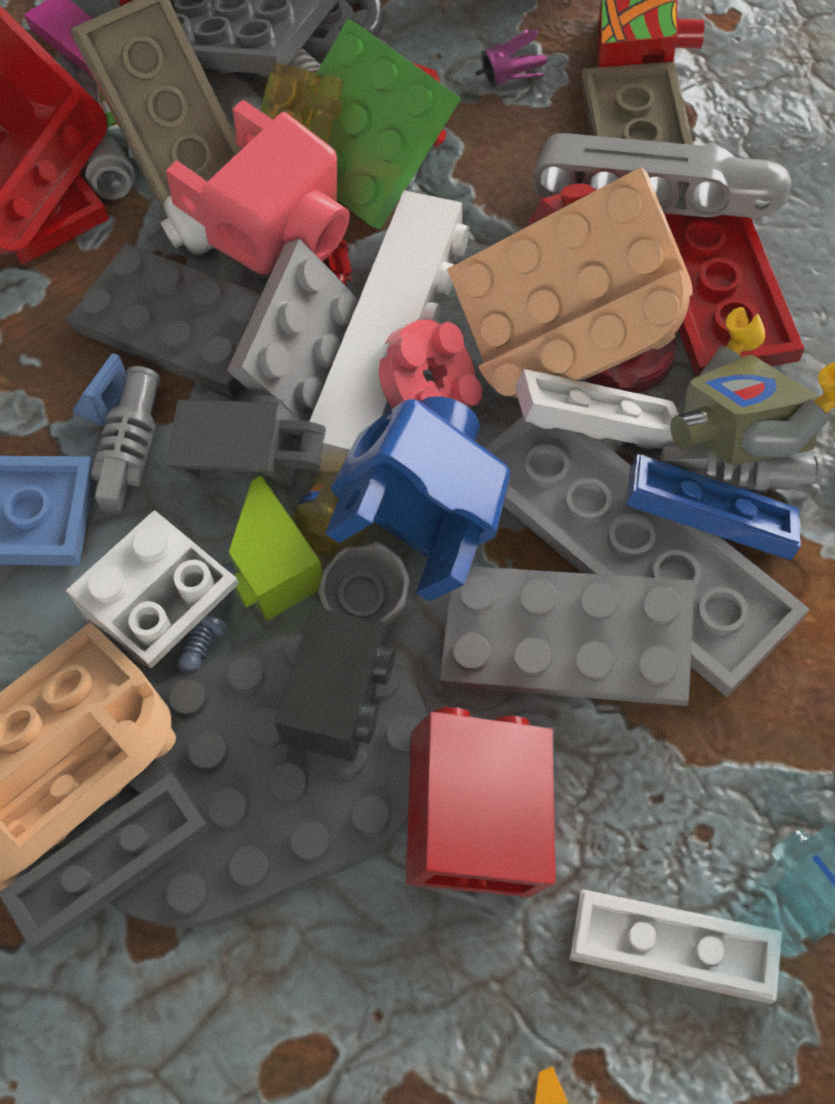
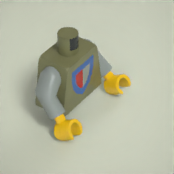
(747, 406)

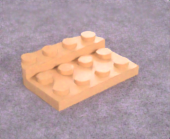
(576, 288)
(72, 742)

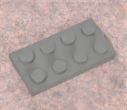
(570, 635)

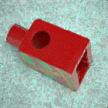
(644, 32)

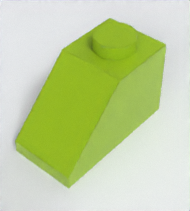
(271, 555)

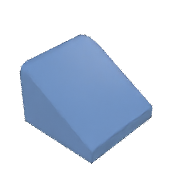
(103, 392)

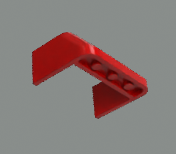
(50, 135)

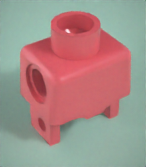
(267, 193)

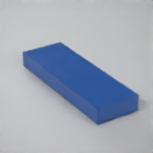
(714, 507)

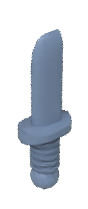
(202, 634)

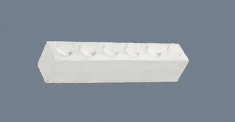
(399, 290)

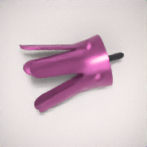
(501, 68)

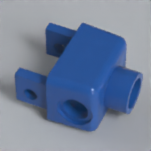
(424, 484)

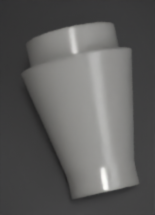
(109, 169)

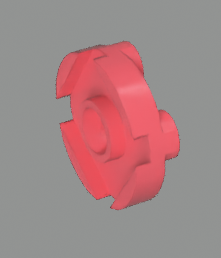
(431, 346)

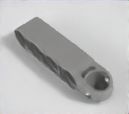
(683, 169)

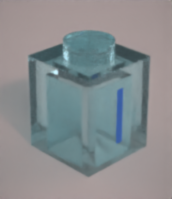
(806, 879)

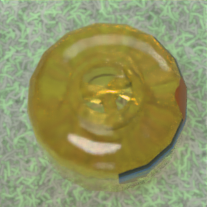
(315, 512)

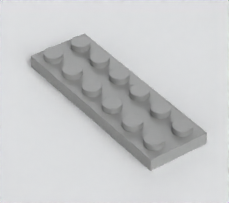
(575, 500)

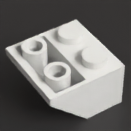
(151, 590)

